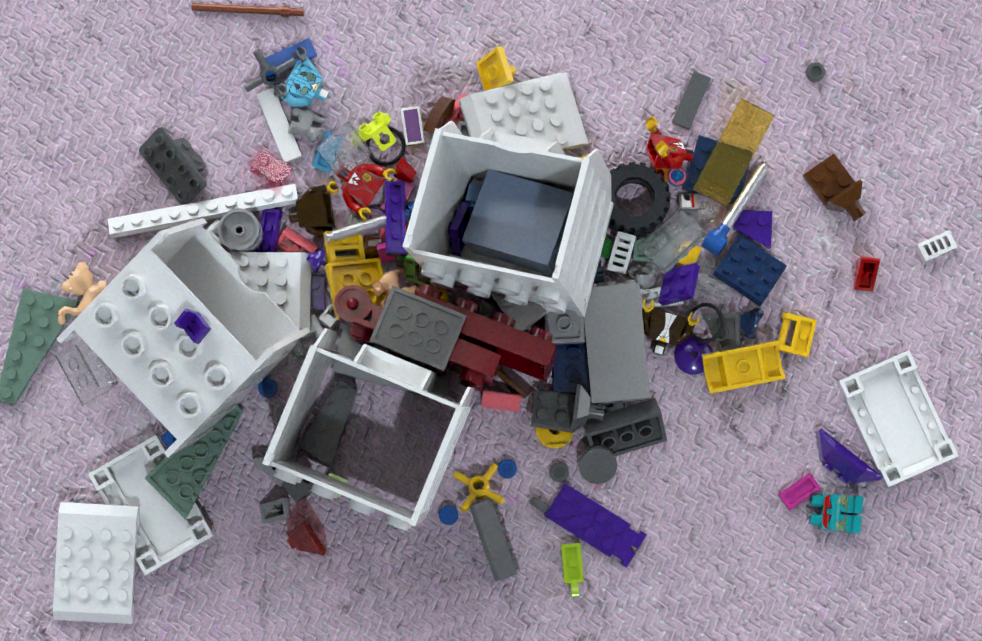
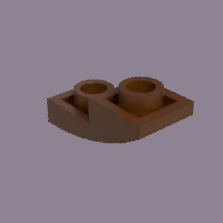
(442, 109)

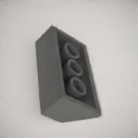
(627, 428)
(493, 540)

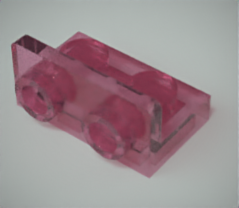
(270, 168)

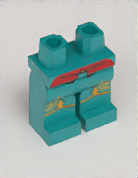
(830, 513)

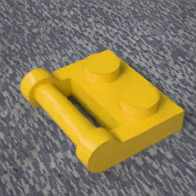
(352, 243)
(802, 335)

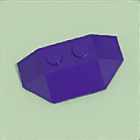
(843, 461)

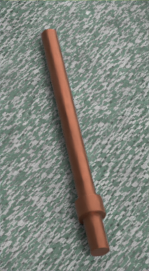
(284, 11)

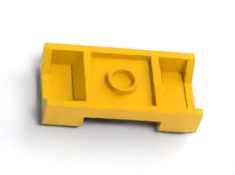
(742, 366)

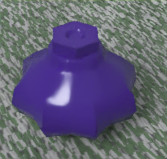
(316, 259)

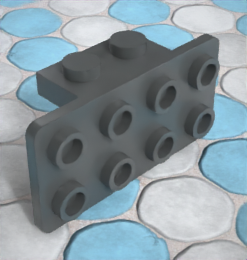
(175, 164)

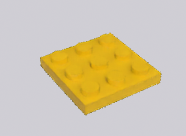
(358, 273)

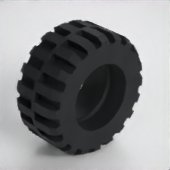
(659, 193)

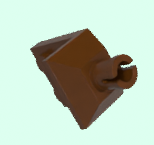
(836, 187)

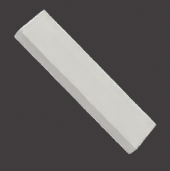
(279, 125)

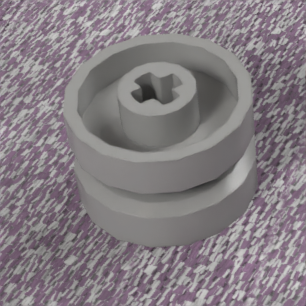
(238, 220)

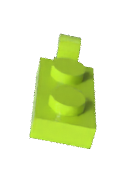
(572, 566)

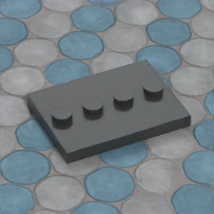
(418, 328)

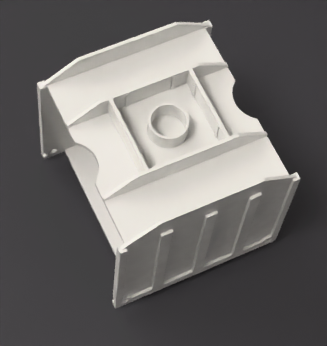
(445, 184)
(177, 379)
(299, 406)

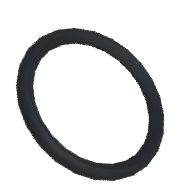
(397, 158)
(721, 322)

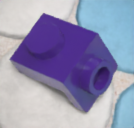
(193, 324)

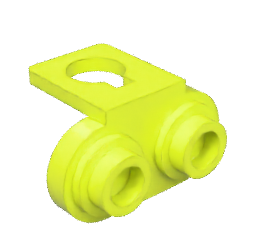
(375, 127)

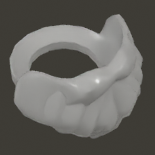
(646, 280)

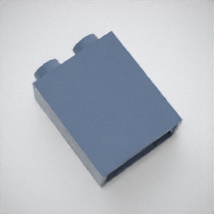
(518, 221)

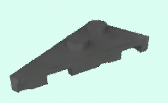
(731, 333)

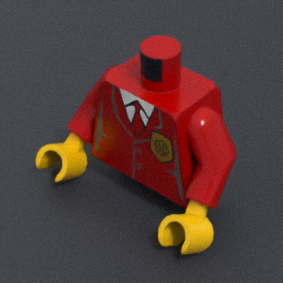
(663, 150)
(362, 185)

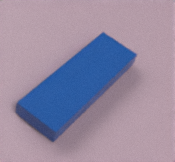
(286, 54)

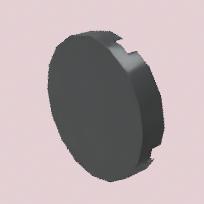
(597, 465)

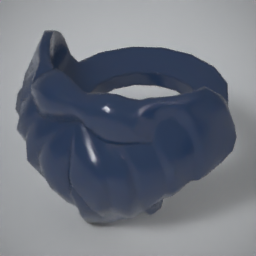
(749, 321)

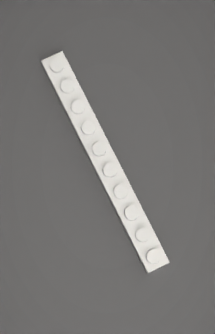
(206, 209)

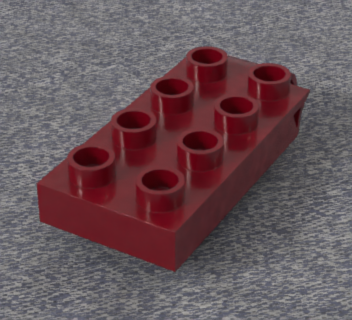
(522, 351)
(472, 362)

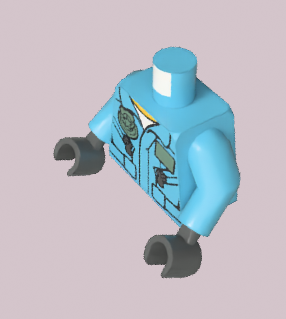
(303, 83)

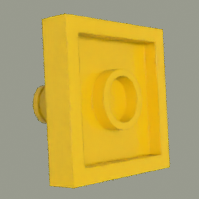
(495, 70)

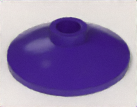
(683, 356)

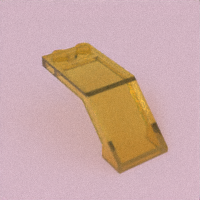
(733, 152)

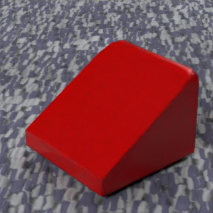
(404, 171)

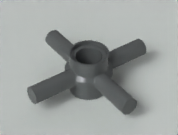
(266, 68)

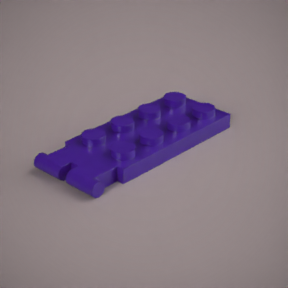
(594, 524)

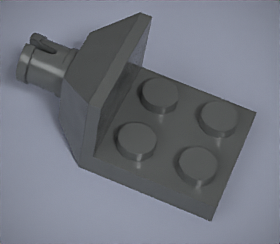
(564, 411)

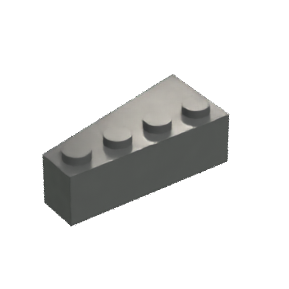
(327, 429)

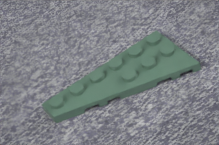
(31, 340)
(186, 472)

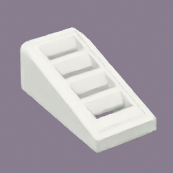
(624, 236)
(923, 253)

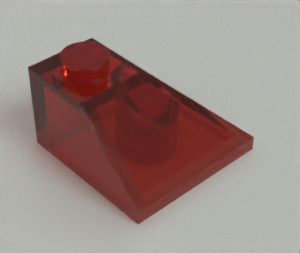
(306, 540)

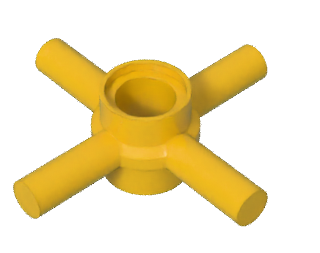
(481, 493)

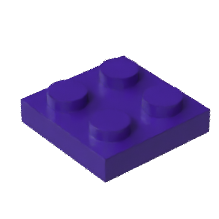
(458, 228)
(679, 284)

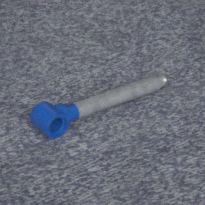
(363, 227)
(717, 238)

